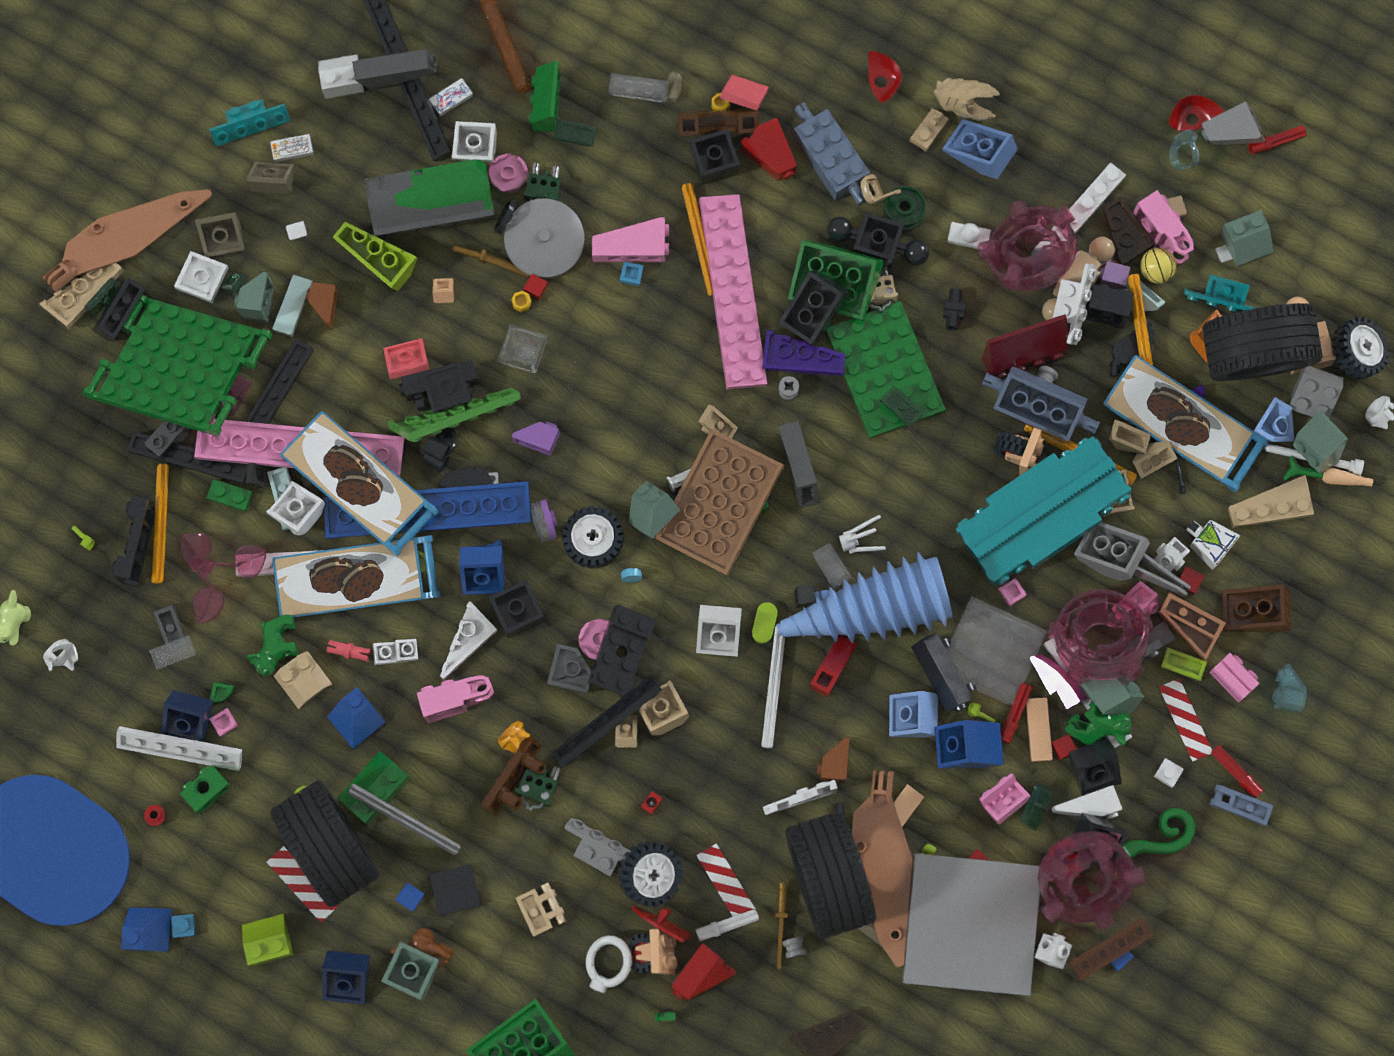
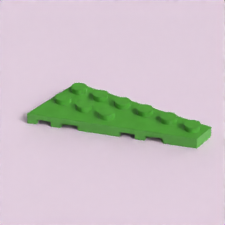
(431, 423)

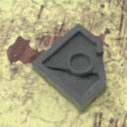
(569, 670)

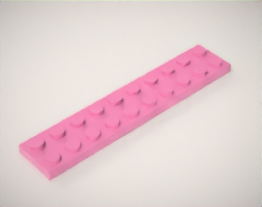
(733, 292)
(264, 442)

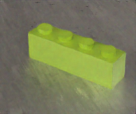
(383, 259)

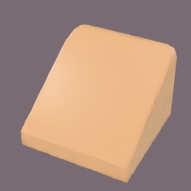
(443, 290)

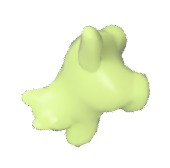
(11, 617)

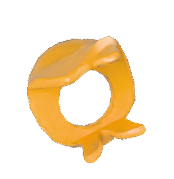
(513, 736)

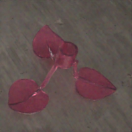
(195, 548)

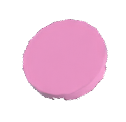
(508, 173)
(591, 637)

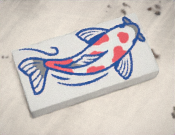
(451, 97)

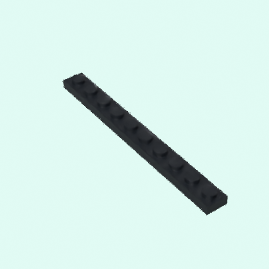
(413, 89)

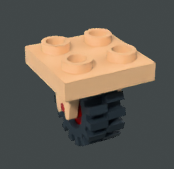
(1020, 449)
(653, 953)

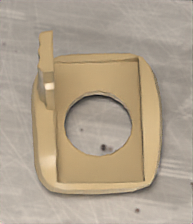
(878, 196)

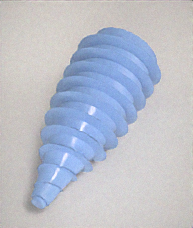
(878, 604)

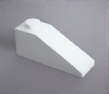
(1099, 803)

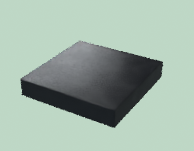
(446, 387)
(455, 890)

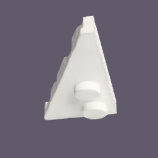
(471, 635)
(803, 795)

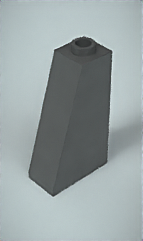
(394, 68)
(798, 464)

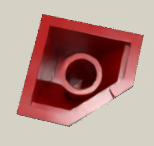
(770, 150)
(701, 974)

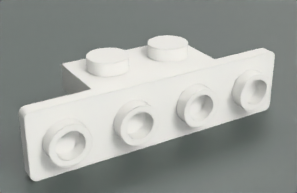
(1073, 300)

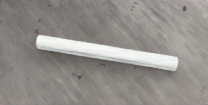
(773, 690)

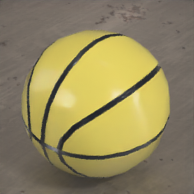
(1158, 265)

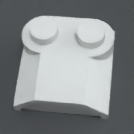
(297, 509)

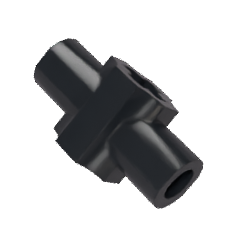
(954, 309)

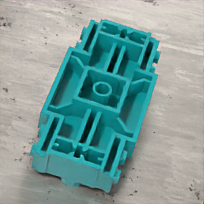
(1043, 511)

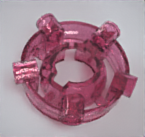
(1030, 224)
(1092, 612)
(1083, 905)

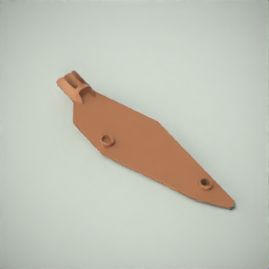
(122, 235)
(886, 864)

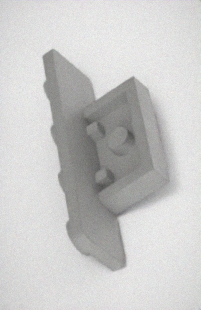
(596, 848)

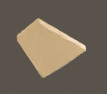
(1156, 456)

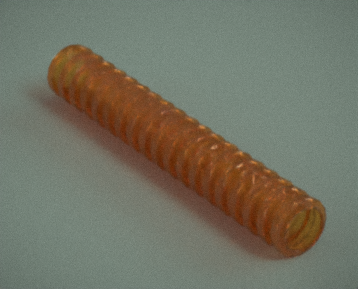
(505, 45)

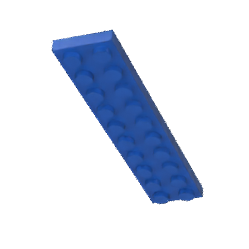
(457, 509)

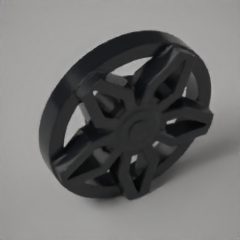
(505, 216)

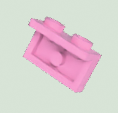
(1004, 798)

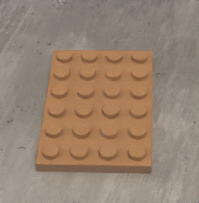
(720, 501)

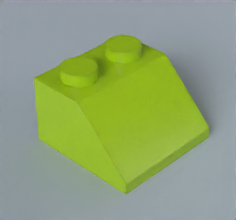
(266, 940)

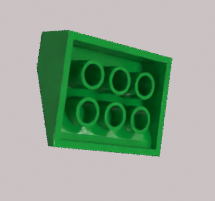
(847, 268)
(523, 1034)

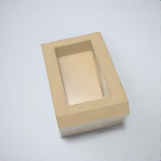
(1129, 438)

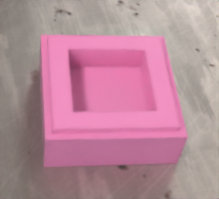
(1012, 592)
(224, 722)

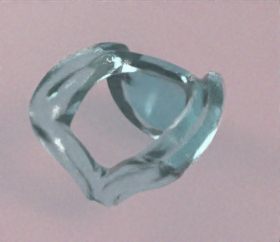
(1188, 138)

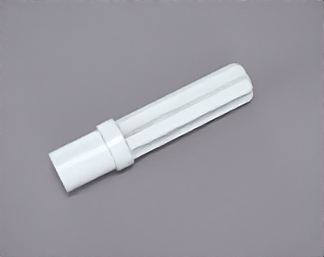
(716, 929)

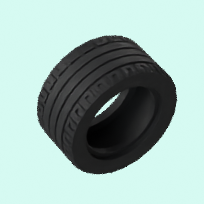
(1262, 342)
(324, 843)
(831, 875)

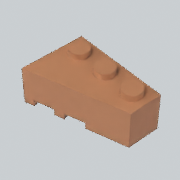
(1192, 624)

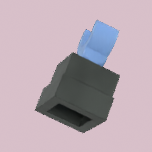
(806, 596)

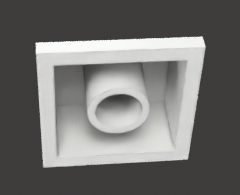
(338, 77)
(474, 141)
(718, 630)

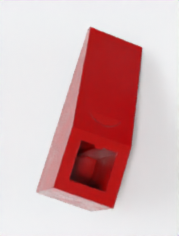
(832, 666)

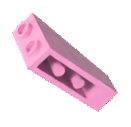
(633, 243)

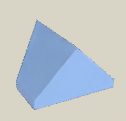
(1277, 422)

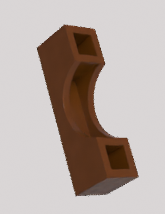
(717, 120)

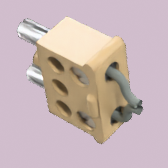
(884, 292)

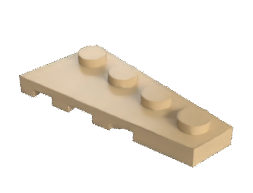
(69, 303)
(1277, 504)

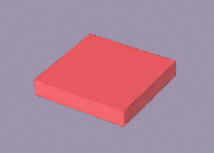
(744, 92)
(406, 358)

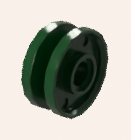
(910, 198)

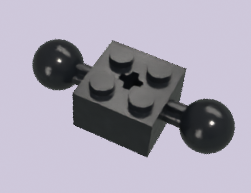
(875, 228)

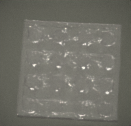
(994, 649)

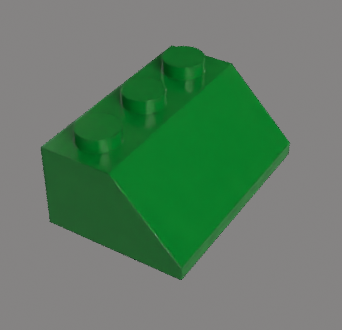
(545, 97)
(381, 779)

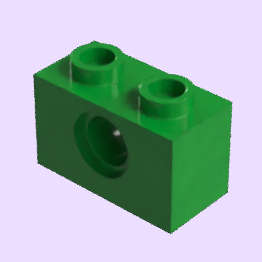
(217, 787)

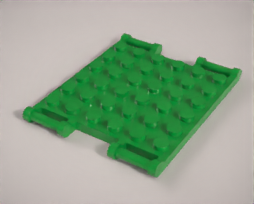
(178, 365)

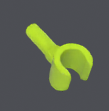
(87, 542)
(974, 710)
(928, 849)

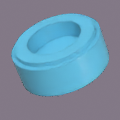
(631, 575)

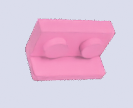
(1144, 597)

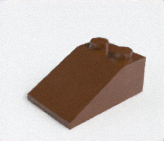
(1257, 609)

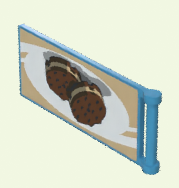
(1185, 420)
(357, 481)
(352, 578)

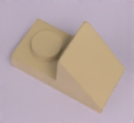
(715, 420)
(627, 733)

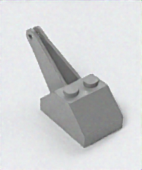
(1118, 554)

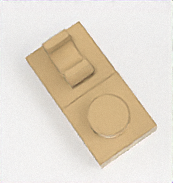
(929, 129)

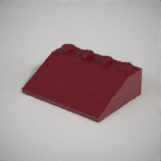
(1027, 347)

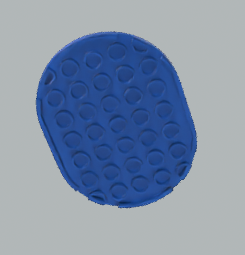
(59, 851)

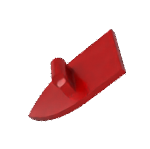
(660, 922)

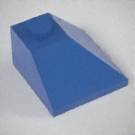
(355, 718)
(147, 930)

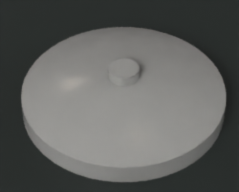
(544, 238)

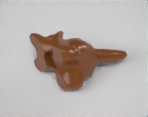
(424, 941)

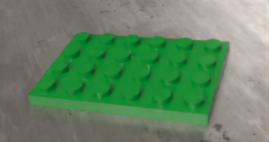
(884, 355)

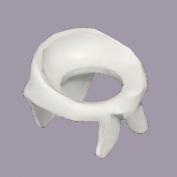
(1378, 412)
(66, 657)

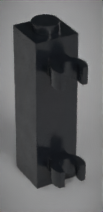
(414, 388)
(942, 672)

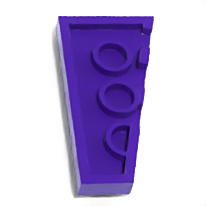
(791, 355)

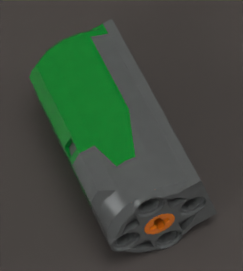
(429, 198)

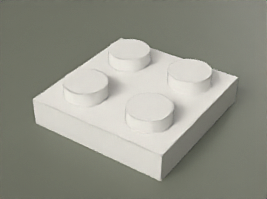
(201, 277)

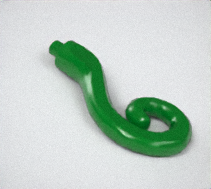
(1137, 847)

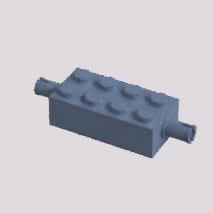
(830, 154)
(1040, 403)

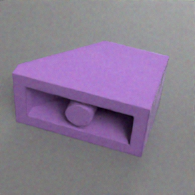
(538, 437)

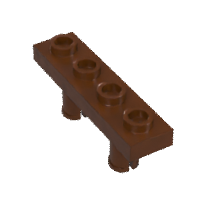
(515, 768)
(1111, 949)

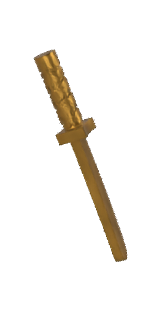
(484, 257)
(781, 913)

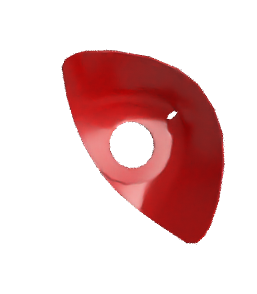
(886, 67)
(1198, 105)

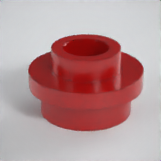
(160, 818)

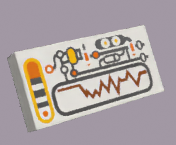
(292, 148)

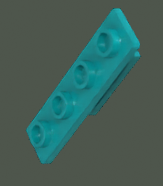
(248, 121)
(1224, 292)

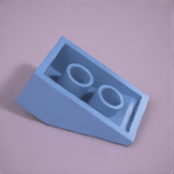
(981, 148)

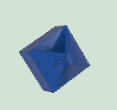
(482, 569)

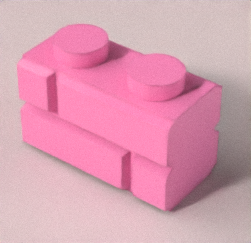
(1235, 677)

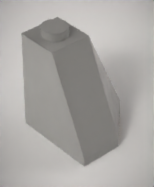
(1233, 127)

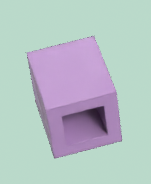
(1114, 275)

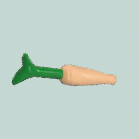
(1329, 476)

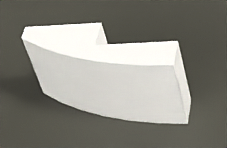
(395, 652)

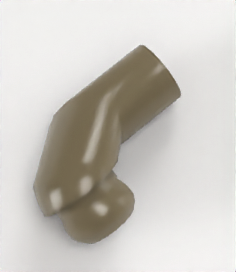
(675, 91)

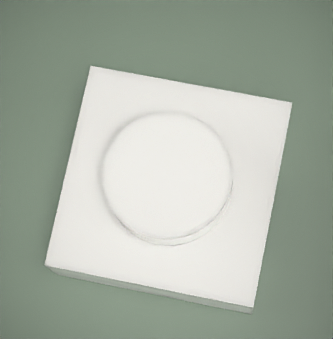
(1168, 772)

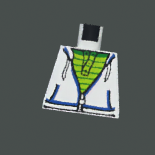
(1211, 541)

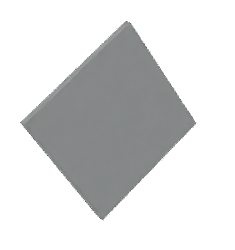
(971, 924)

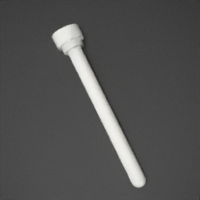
(1354, 466)

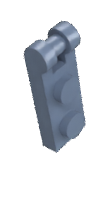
(1241, 805)

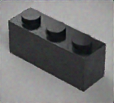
(118, 309)

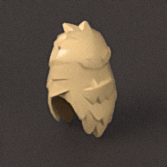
(958, 96)

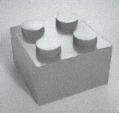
(1315, 392)

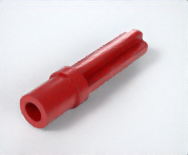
(1277, 139)
(1011, 723)
(1245, 780)

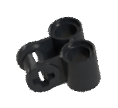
(439, 449)

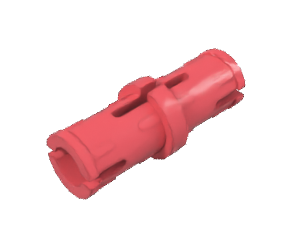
(348, 650)

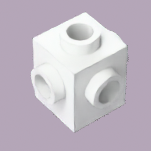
(1171, 555)
(1053, 950)

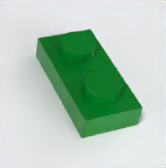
(229, 495)

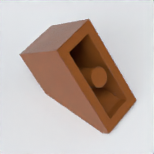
(323, 301)
(835, 763)

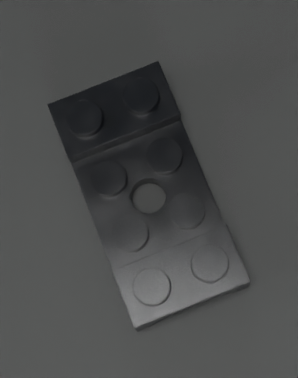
(129, 568)
(631, 632)

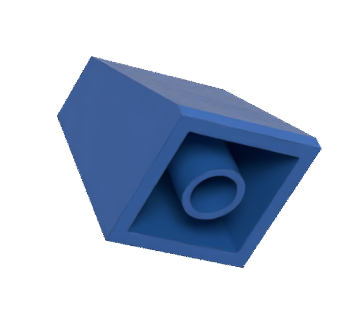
(969, 745)

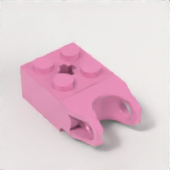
(1163, 225)
(453, 697)

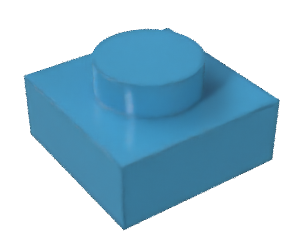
(631, 273)
(183, 926)

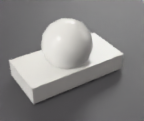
(967, 234)

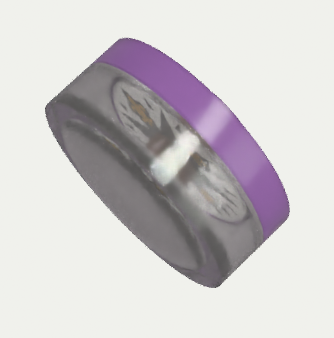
(543, 521)

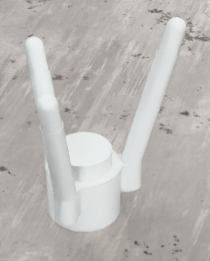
(850, 538)

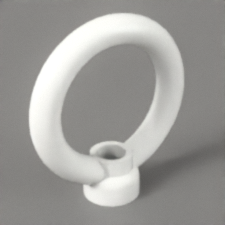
(600, 982)

